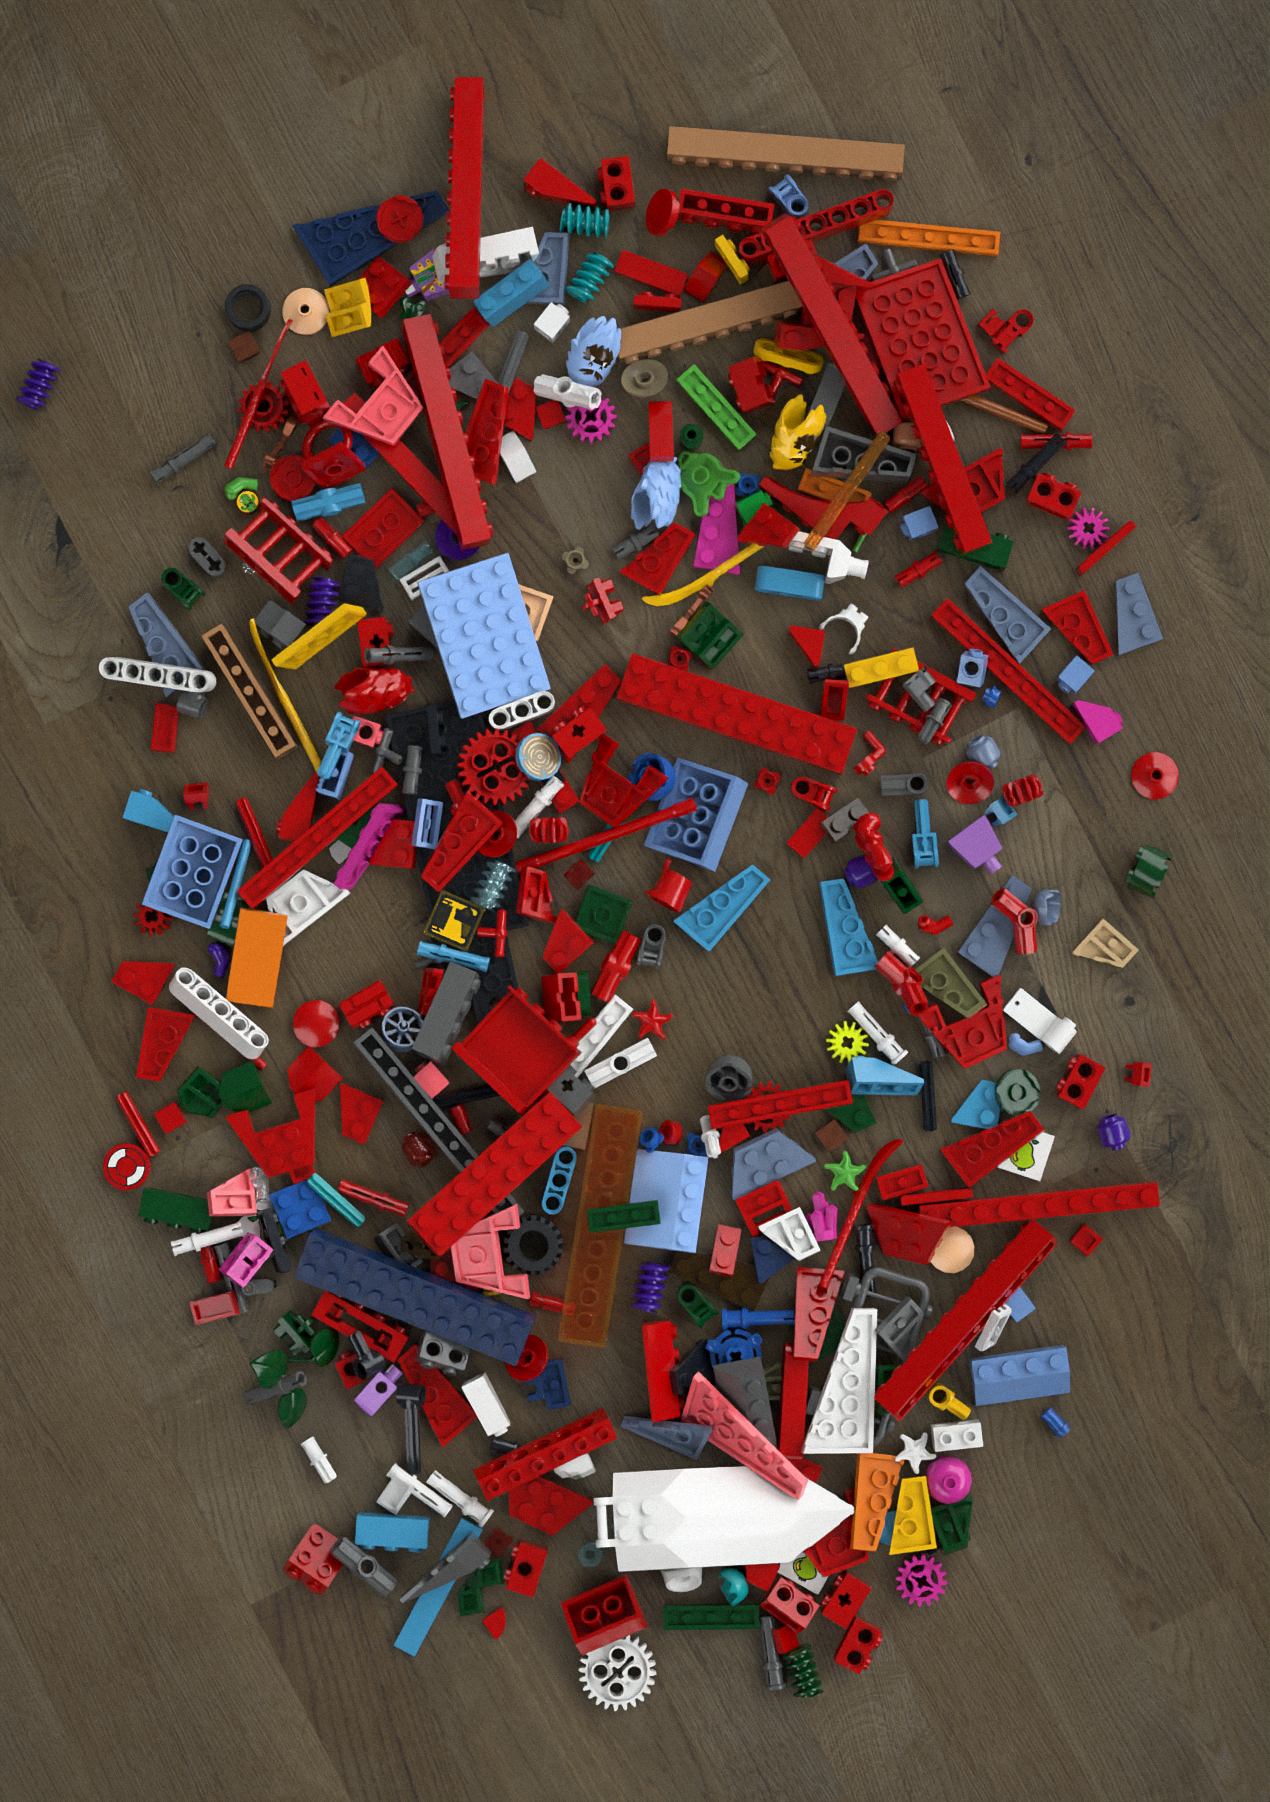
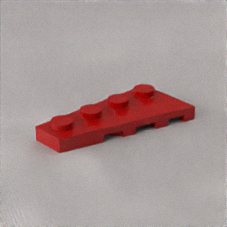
(486, 430)
(462, 838)

